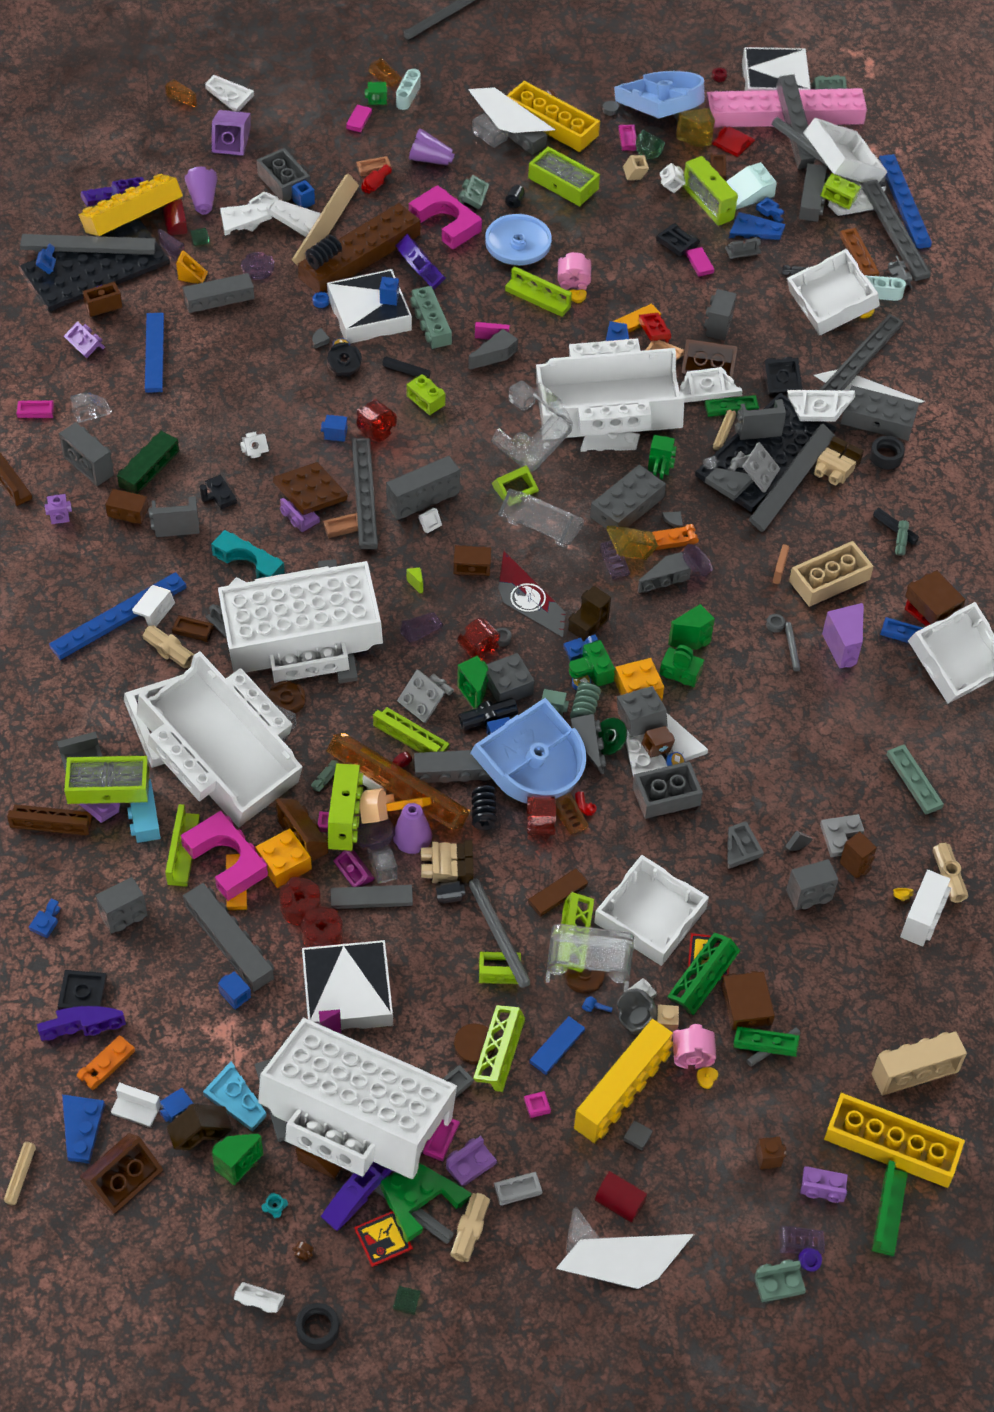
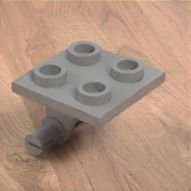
(758, 465)
(423, 694)

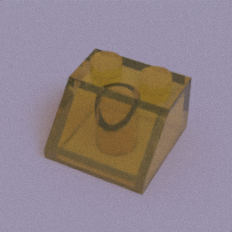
(696, 127)
(632, 542)

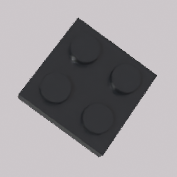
(82, 989)

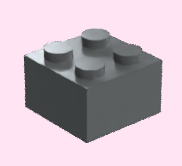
(720, 314)
(509, 678)
(642, 711)
(812, 884)
(121, 905)

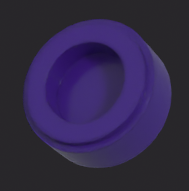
(810, 1259)

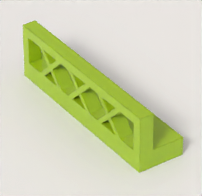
(538, 294)
(406, 735)
(179, 860)
(571, 908)
(506, 1050)

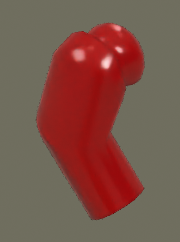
(587, 809)

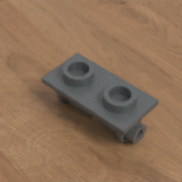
(741, 249)
(898, 268)
(216, 618)

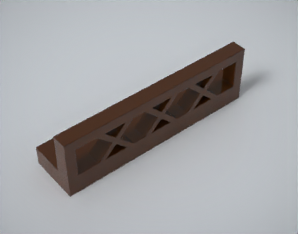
(12, 483)
(50, 819)

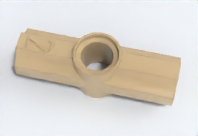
(168, 646)
(946, 864)
(470, 1227)

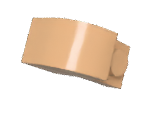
(373, 805)

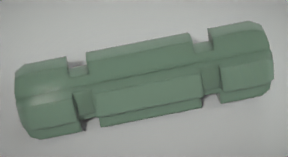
(902, 537)
(325, 776)

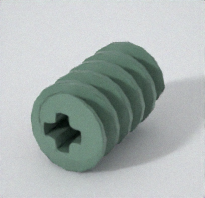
(585, 700)

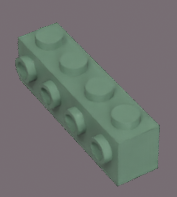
(431, 317)

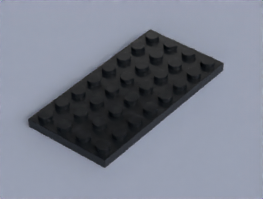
(87, 270)
(781, 448)

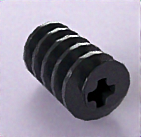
(323, 251)
(484, 807)

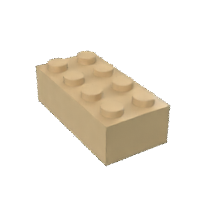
(831, 573)
(918, 1062)

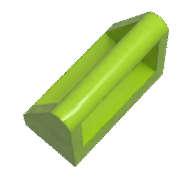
(523, 472)
(495, 974)

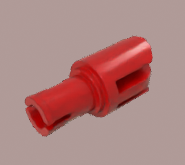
(375, 179)

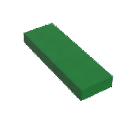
(720, 406)
(766, 1041)

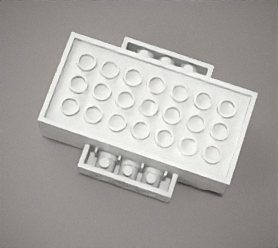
(614, 388)
(301, 621)
(221, 739)
(353, 1101)

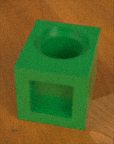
(376, 93)

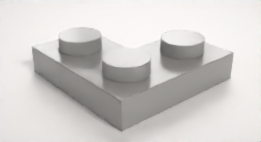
(838, 829)

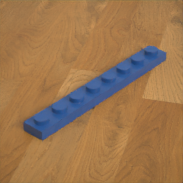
(905, 202)
(109, 620)

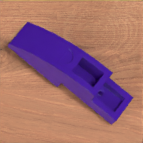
(93, 196)
(420, 262)
(89, 1018)
(353, 1195)

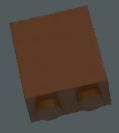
(934, 597)
(747, 1000)

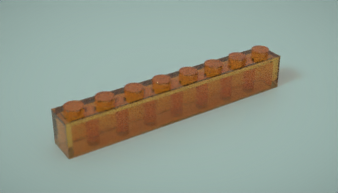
(397, 780)

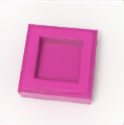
(537, 1104)

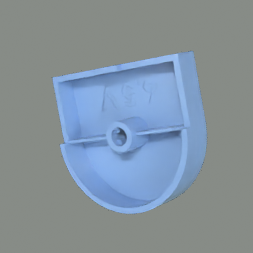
(663, 93)
(533, 754)

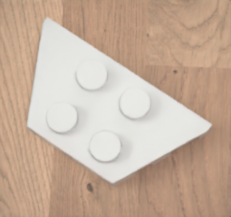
(708, 384)
(820, 404)

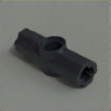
(487, 712)

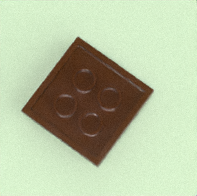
(310, 488)

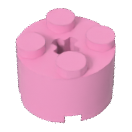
(574, 271)
(694, 1047)

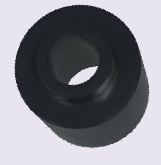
(515, 196)
(450, 892)

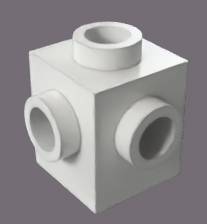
(672, 177)
(260, 444)

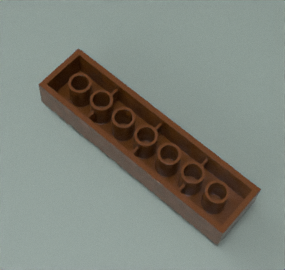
(363, 247)

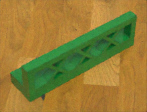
(707, 973)
(889, 1210)

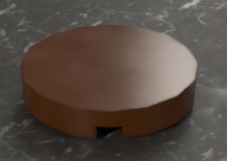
(288, 696)
(584, 982)
(470, 1042)

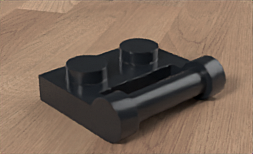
(677, 240)

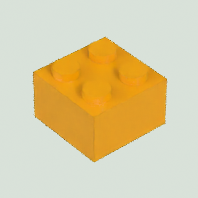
(637, 676)
(284, 857)

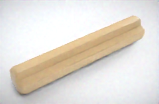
(724, 429)
(19, 1173)

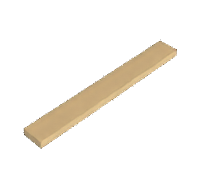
(328, 216)

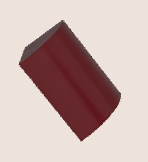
(175, 218)
(620, 1197)

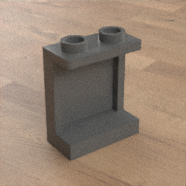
(761, 422)
(175, 520)
(79, 746)

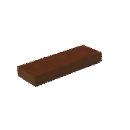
(557, 892)

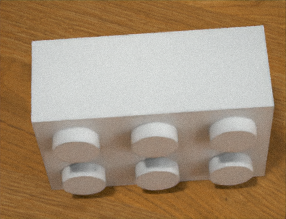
(926, 908)

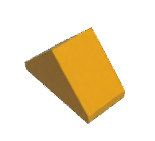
(190, 270)

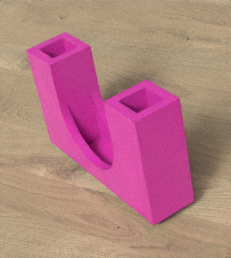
(439, 201)
(220, 831)

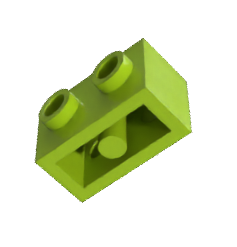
(840, 191)
(426, 394)

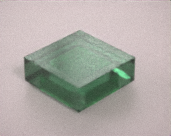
(199, 236)
(406, 1300)

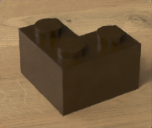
(591, 615)
(199, 1123)

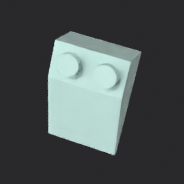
(752, 185)

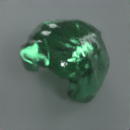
(649, 145)

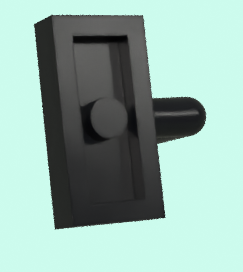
(218, 491)

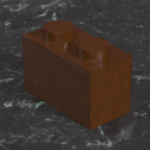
(102, 299)
(127, 506)
(472, 560)
(858, 855)

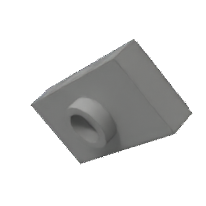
(518, 1188)

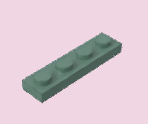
(915, 779)

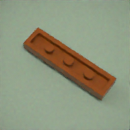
(859, 252)

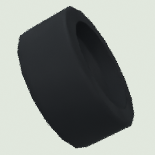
(890, 443)
(313, 1309)

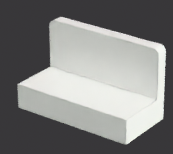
(154, 605)
(136, 1105)

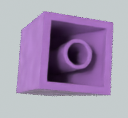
(230, 132)
(844, 634)

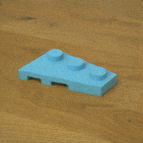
(232, 1092)

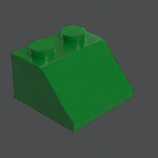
(692, 629)
(473, 680)
(236, 1155)

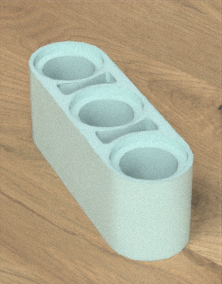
(408, 89)
(888, 287)

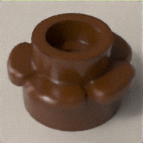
(303, 1250)

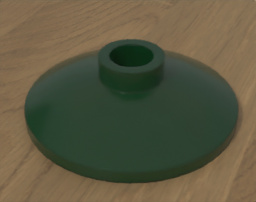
(613, 728)

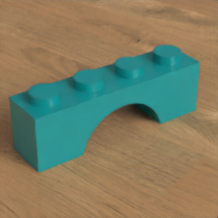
(231, 547)

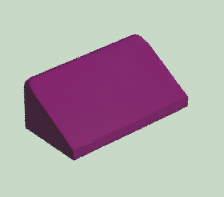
(353, 868)
(331, 1020)

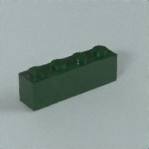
(148, 462)

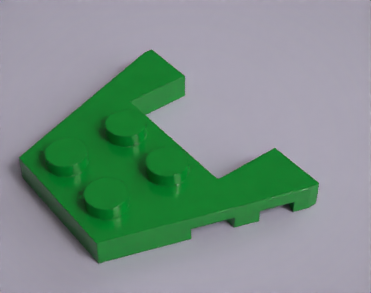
(408, 1195)

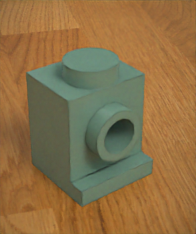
(557, 700)

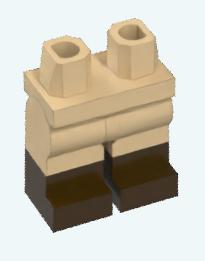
(838, 461)
(449, 862)

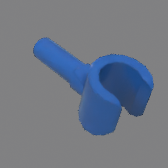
(591, 1003)

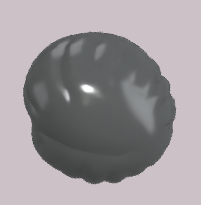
(636, 1010)

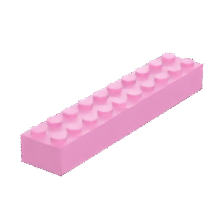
(762, 107)

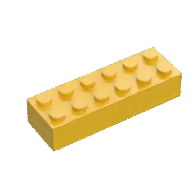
(570, 124)
(130, 205)
(623, 1081)
(894, 1138)

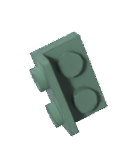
(833, 82)
(473, 191)
(779, 1280)

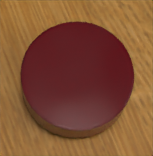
(719, 74)
(403, 759)

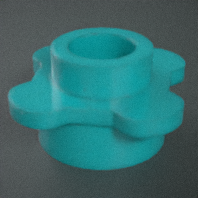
(274, 1198)

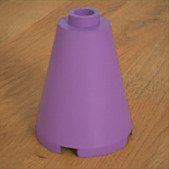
(430, 150)
(202, 187)
(412, 830)

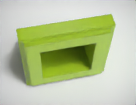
(415, 578)

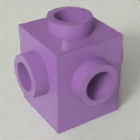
(58, 508)

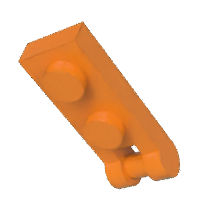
(674, 537)
(106, 1062)

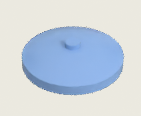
(518, 239)

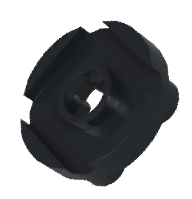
(344, 368)

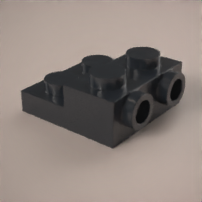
(782, 375)

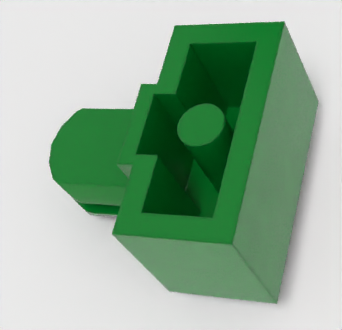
(661, 455)
(594, 663)
(681, 665)

